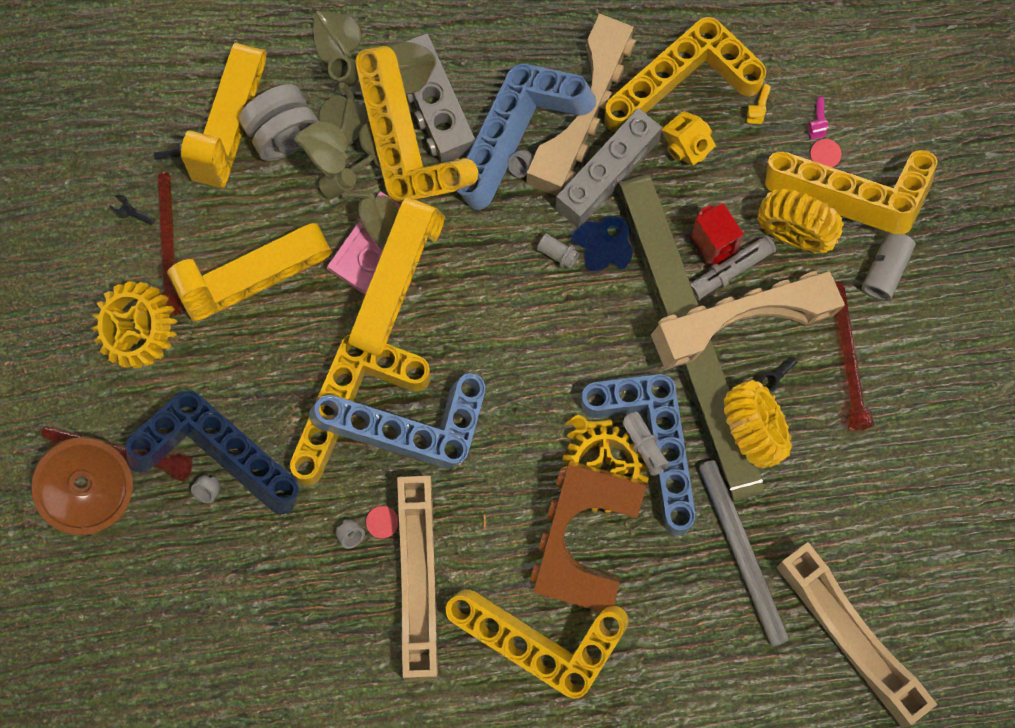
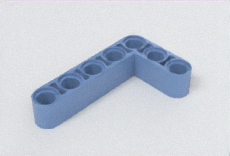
(509, 116)
(405, 428)
(669, 438)

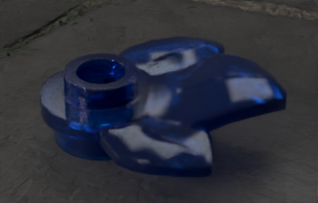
(602, 247)

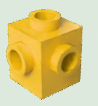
(688, 138)

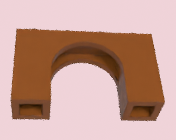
(559, 573)

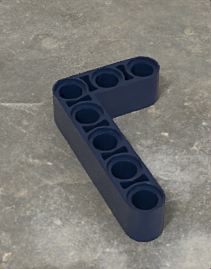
(214, 445)

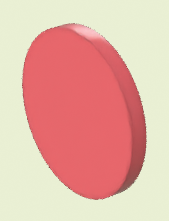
(826, 152)
(382, 522)

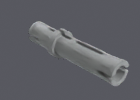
(721, 274)

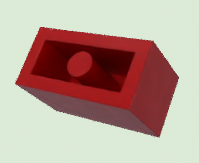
(716, 234)

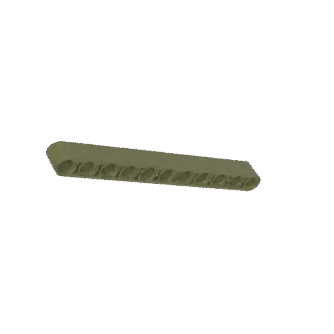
(677, 298)

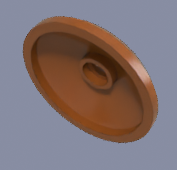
(88, 506)

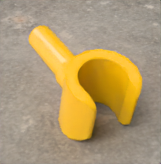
(756, 113)
(583, 425)

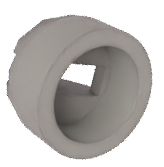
(519, 163)
(206, 489)
(354, 538)

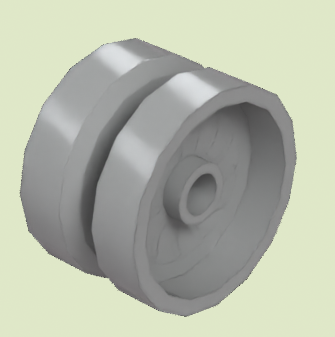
(275, 120)

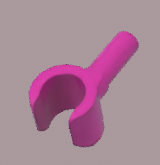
(818, 128)

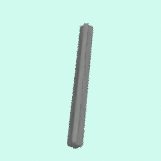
(743, 553)

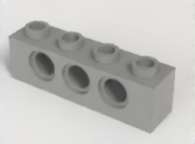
(459, 138)
(608, 167)

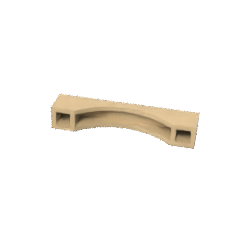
(556, 158)
(804, 301)
(417, 579)
(880, 669)

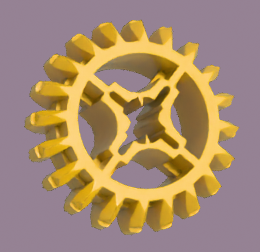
(800, 221)
(149, 316)
(757, 424)
(604, 442)

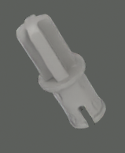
(645, 443)

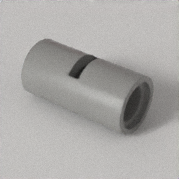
(889, 266)

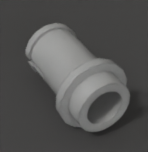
(558, 251)

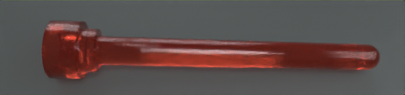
(167, 241)
(859, 416)
(177, 466)

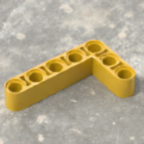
(679, 68)
(401, 135)
(212, 154)
(854, 196)
(411, 229)
(248, 274)
(356, 368)
(539, 644)

